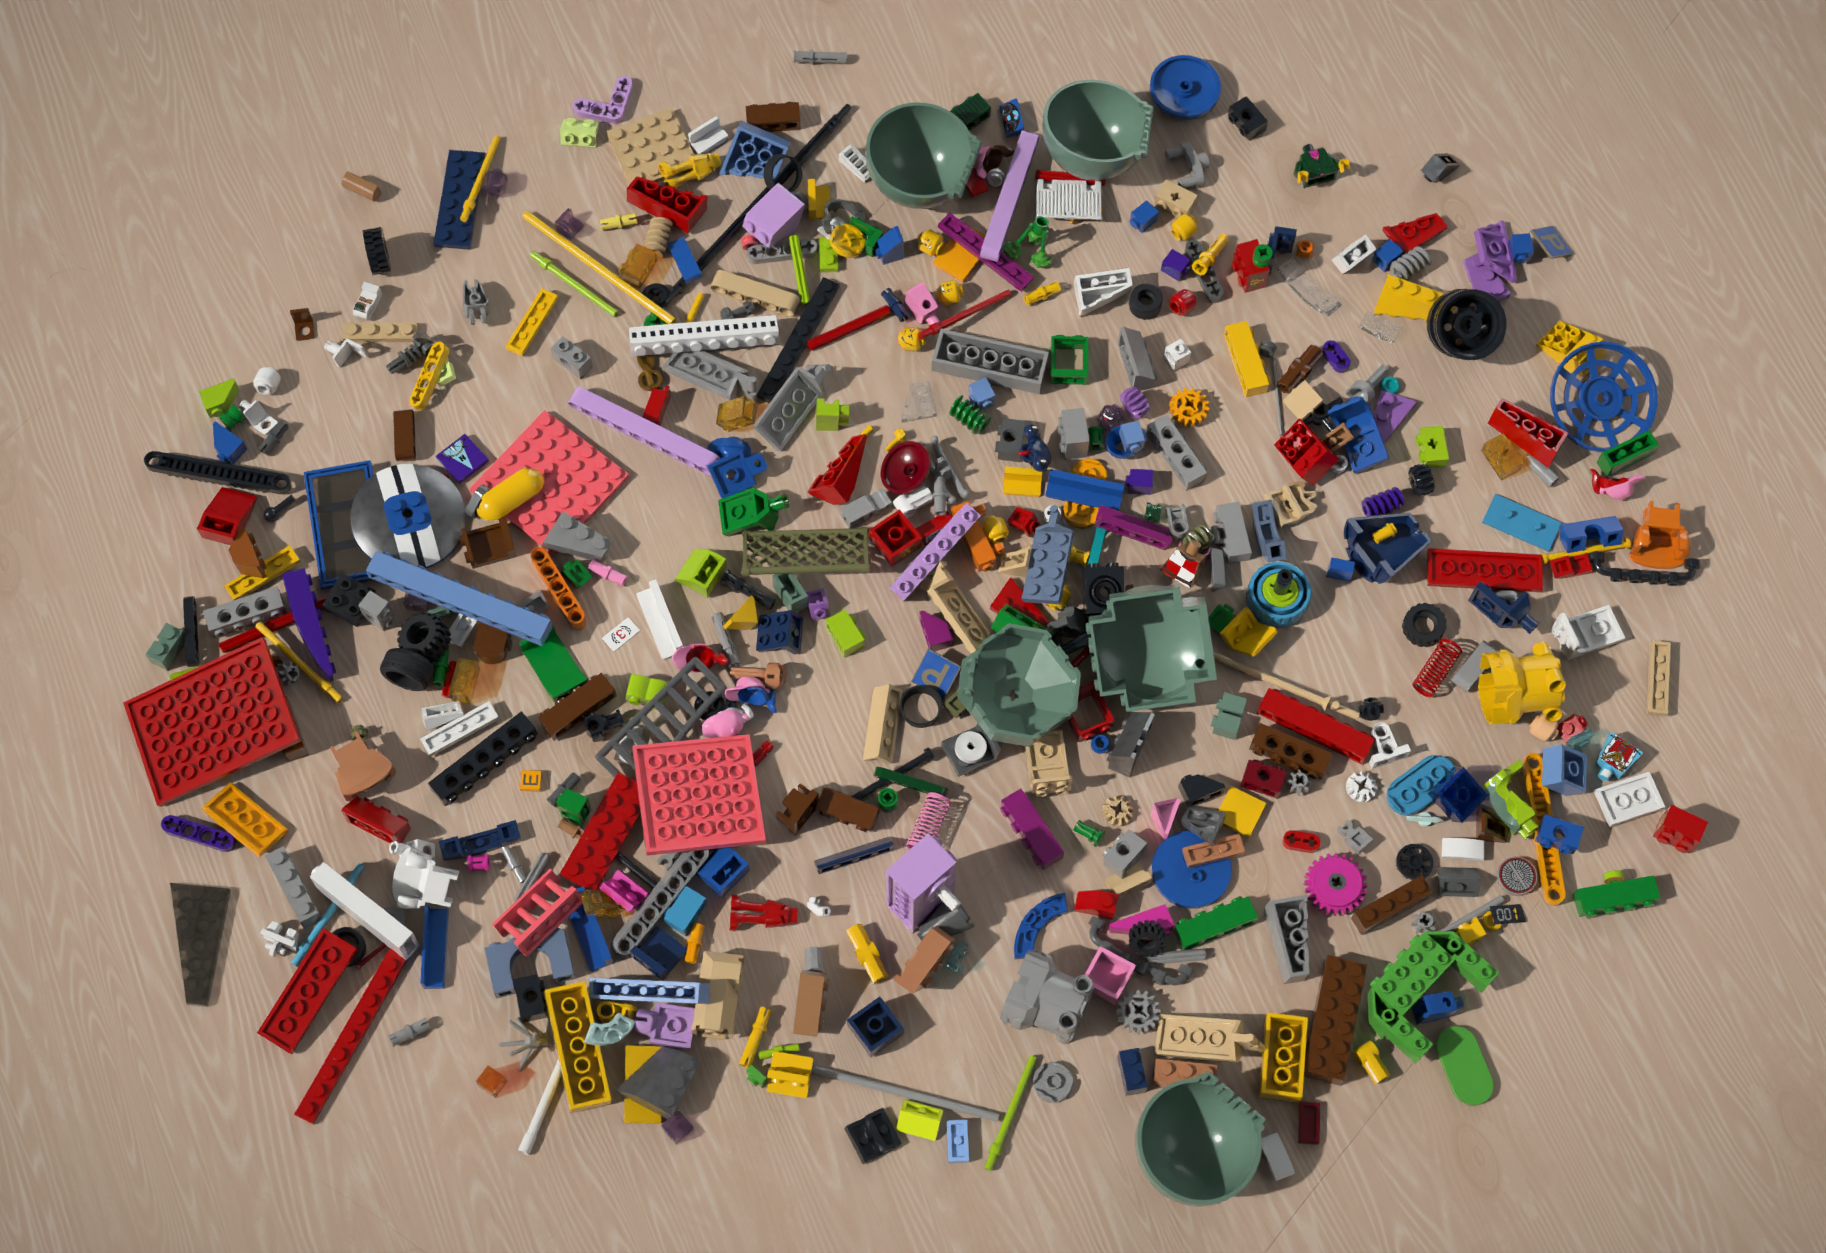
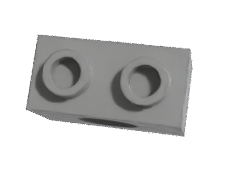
(571, 357)
(377, 611)
(1120, 863)

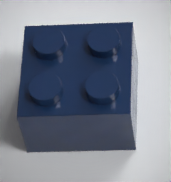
(875, 1026)

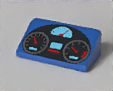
(1011, 118)

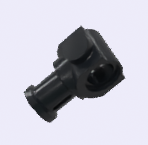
(604, 723)

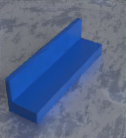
(1084, 490)
(590, 938)
(434, 948)

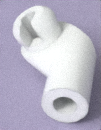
(1508, 595)
(817, 910)

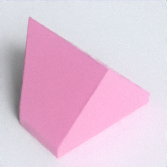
(1164, 814)

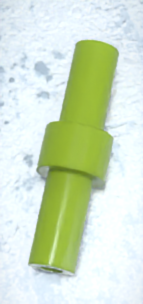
(786, 1049)

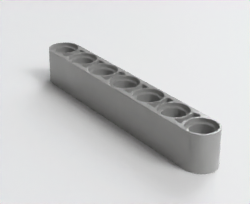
(651, 903)

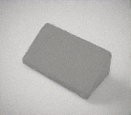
(1217, 569)
(535, 602)

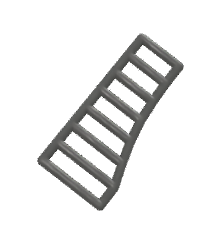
(655, 702)

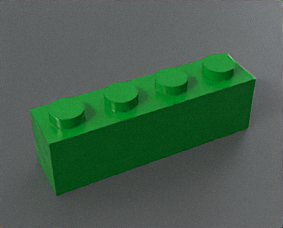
(1616, 896)
(1216, 923)

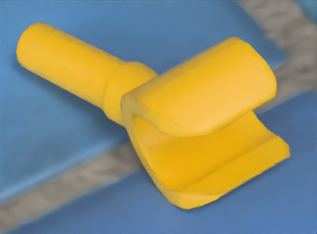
(900, 437)

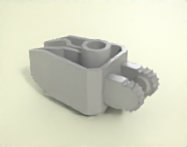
(475, 302)

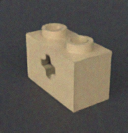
(1175, 199)

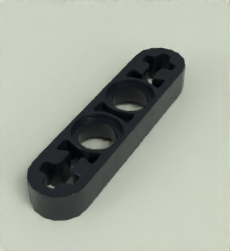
(191, 631)

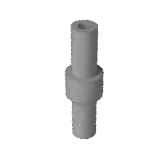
(513, 864)

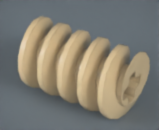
(658, 235)

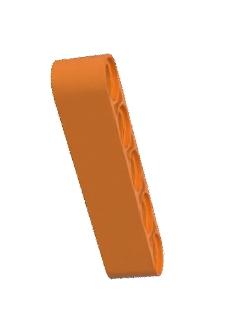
(554, 581)

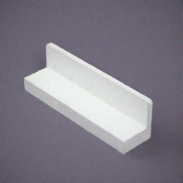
(659, 620)

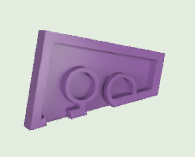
(1484, 278)
(1391, 412)

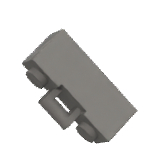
(1235, 537)

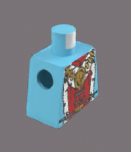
(1616, 757)

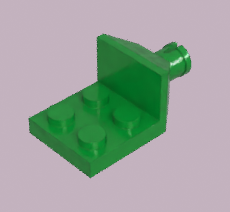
(749, 510)

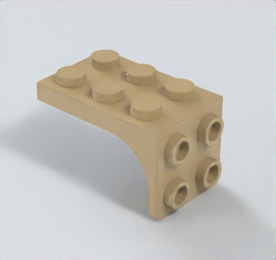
(1048, 765)

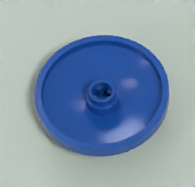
(1185, 87)

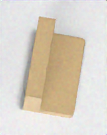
(1132, 881)

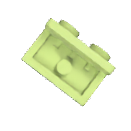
(579, 132)

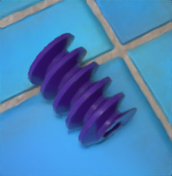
(1383, 501)

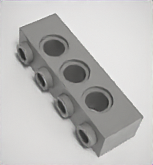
(1187, 476)
(234, 609)

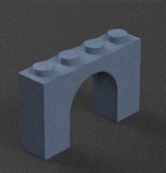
(502, 956)

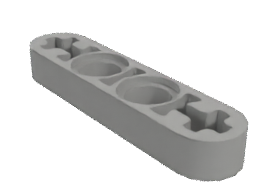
(782, 255)

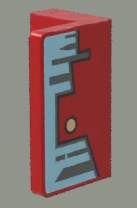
(933, 527)

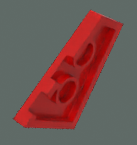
(1416, 232)

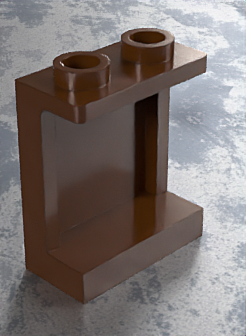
(488, 544)

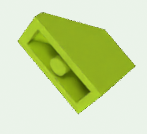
(219, 397)

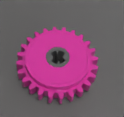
(1349, 887)

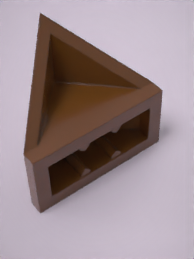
(1490, 828)

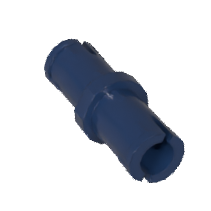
(895, 305)

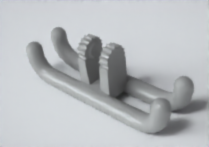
(944, 469)

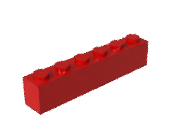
(1315, 725)

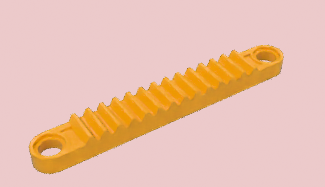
(1548, 858)

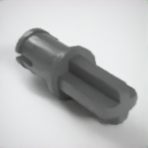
(273, 438)
(569, 783)

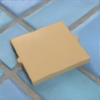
(1303, 400)

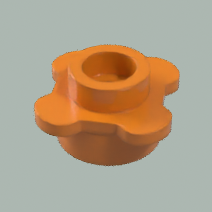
(1305, 244)

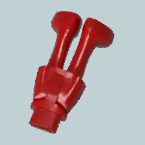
(774, 915)

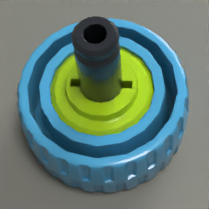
(1278, 594)

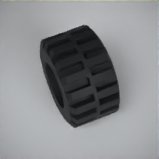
(417, 628)

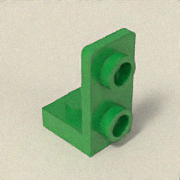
(872, 232)

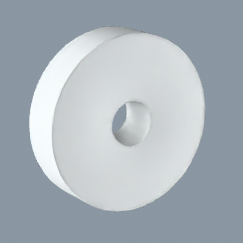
(968, 755)

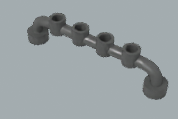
(1141, 966)

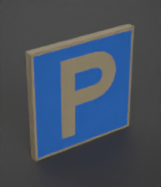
(1551, 242)
(936, 672)

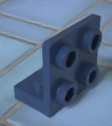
(1282, 241)
(780, 631)
(658, 953)

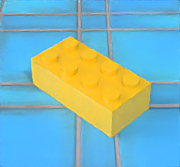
(1283, 1057)

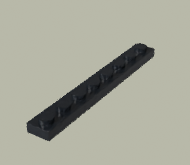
(798, 339)

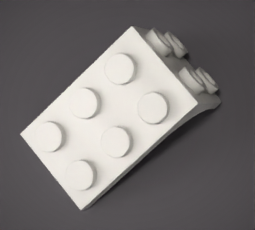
(1587, 632)

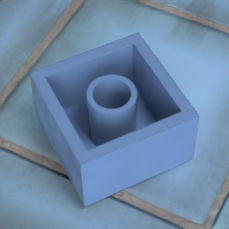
(1564, 770)

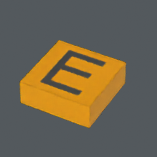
(531, 780)

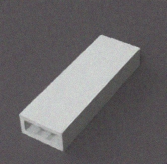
(364, 910)

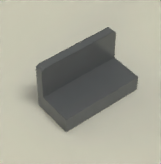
(1458, 882)

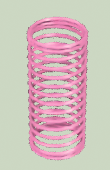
(929, 799)

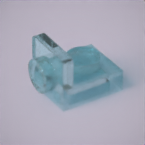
(1580, 740)
(958, 953)

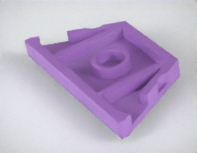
(1495, 250)

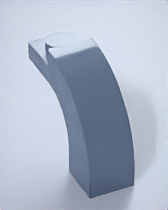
(1267, 537)

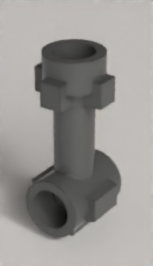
(747, 307)

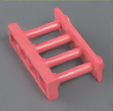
(547, 922)

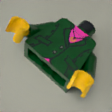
(1318, 166)

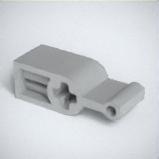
(864, 508)

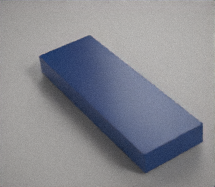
(685, 260)

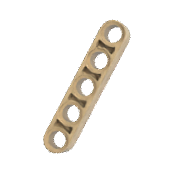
(759, 293)

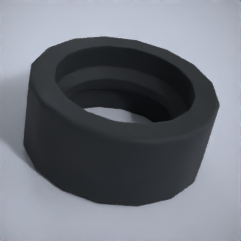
(349, 931)

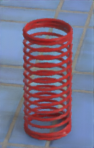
(1429, 687)

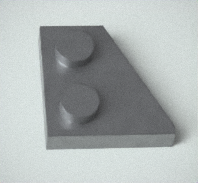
(1203, 823)

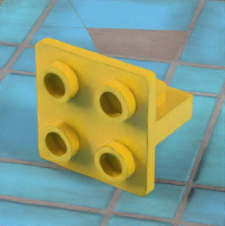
(789, 1074)

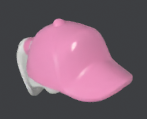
(727, 722)

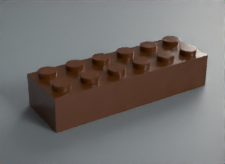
(1334, 1020)

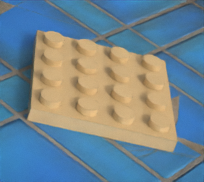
(647, 143)

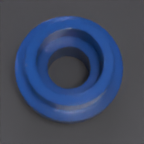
(1103, 739)

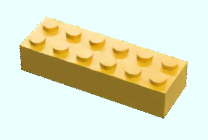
(579, 1062)

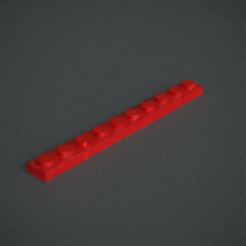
(350, 1037)

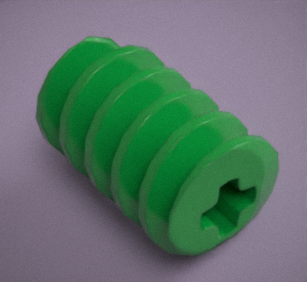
(969, 417)

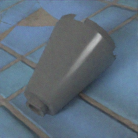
(949, 921)

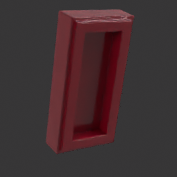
(1309, 1123)

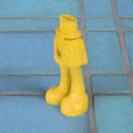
(700, 166)

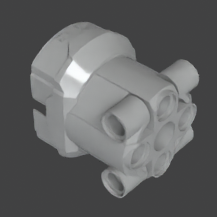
(1047, 998)

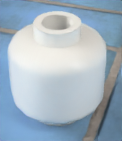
(266, 380)

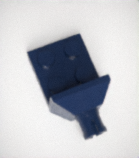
(1500, 612)

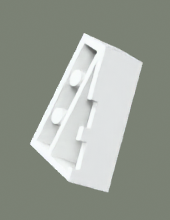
(1101, 288)

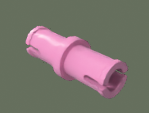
(607, 572)

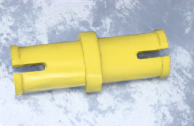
(618, 221)

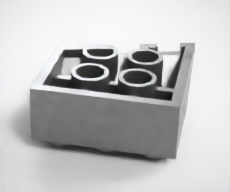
(661, 1081)

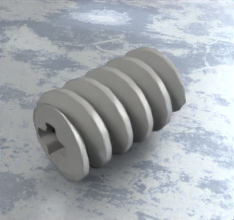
(1410, 263)

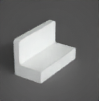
(707, 136)

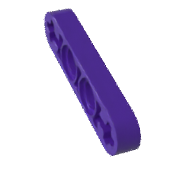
(197, 835)

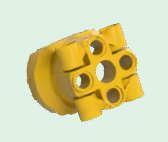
(1521, 685)

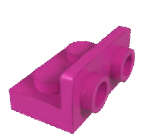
(624, 891)

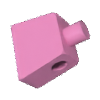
(922, 304)

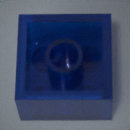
(1458, 794)

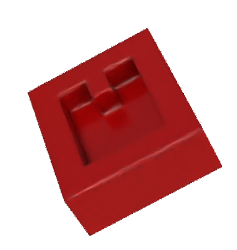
(1024, 521)

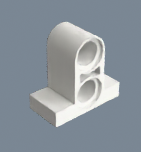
(1388, 742)

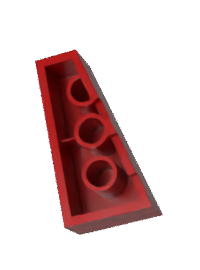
(666, 202)

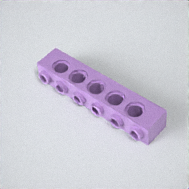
(934, 552)

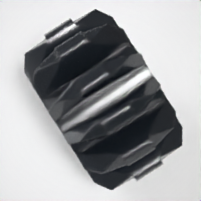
(1421, 479)

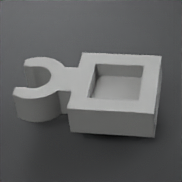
(1355, 838)

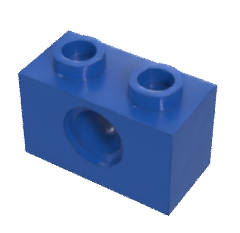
(1570, 832)

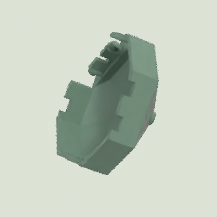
(1032, 667)

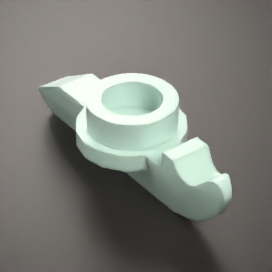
(1424, 819)

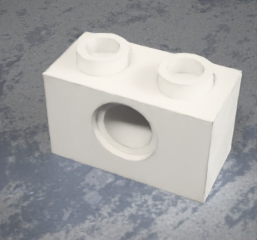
(1353, 254)

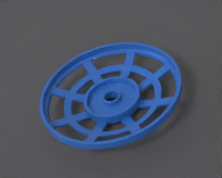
(1609, 389)

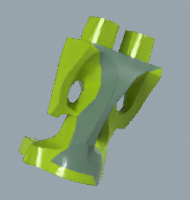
(1508, 805)

